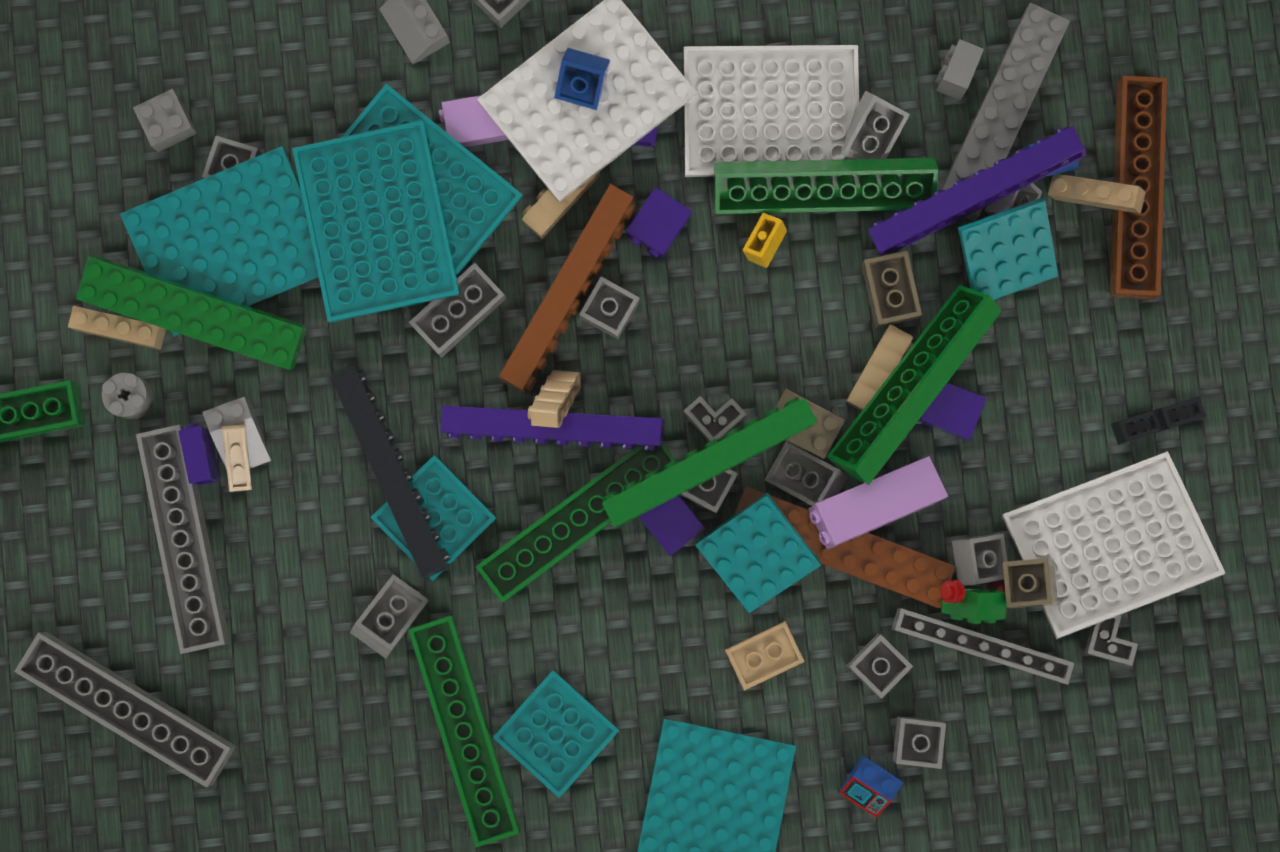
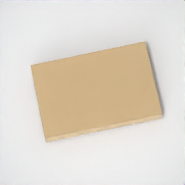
(764, 655)

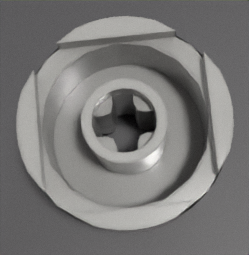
(116, 389)

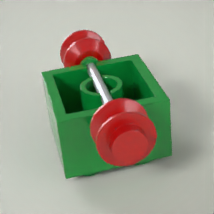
(974, 601)

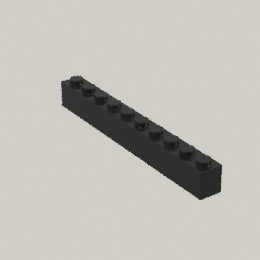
(390, 472)

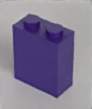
(658, 223)
(954, 412)
(199, 455)
(672, 524)

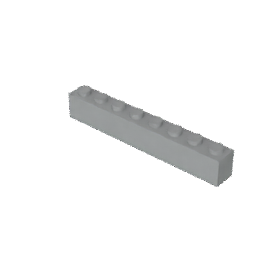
(982, 646)

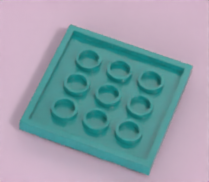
(1009, 250)
(452, 506)
(758, 553)
(556, 733)

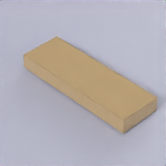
(236, 457)

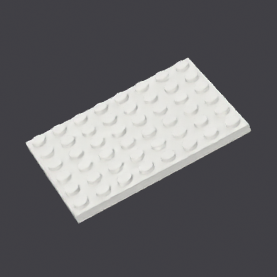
(768, 103)
(573, 142)
(1116, 543)

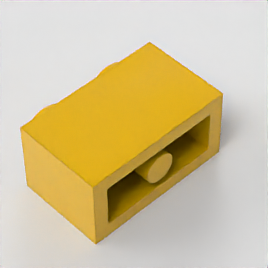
(765, 240)

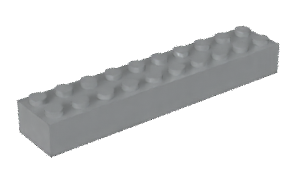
(1009, 94)
(182, 542)
(125, 709)

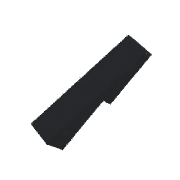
(1158, 420)

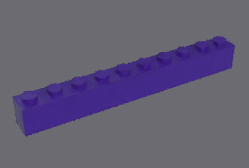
(978, 191)
(575, 428)

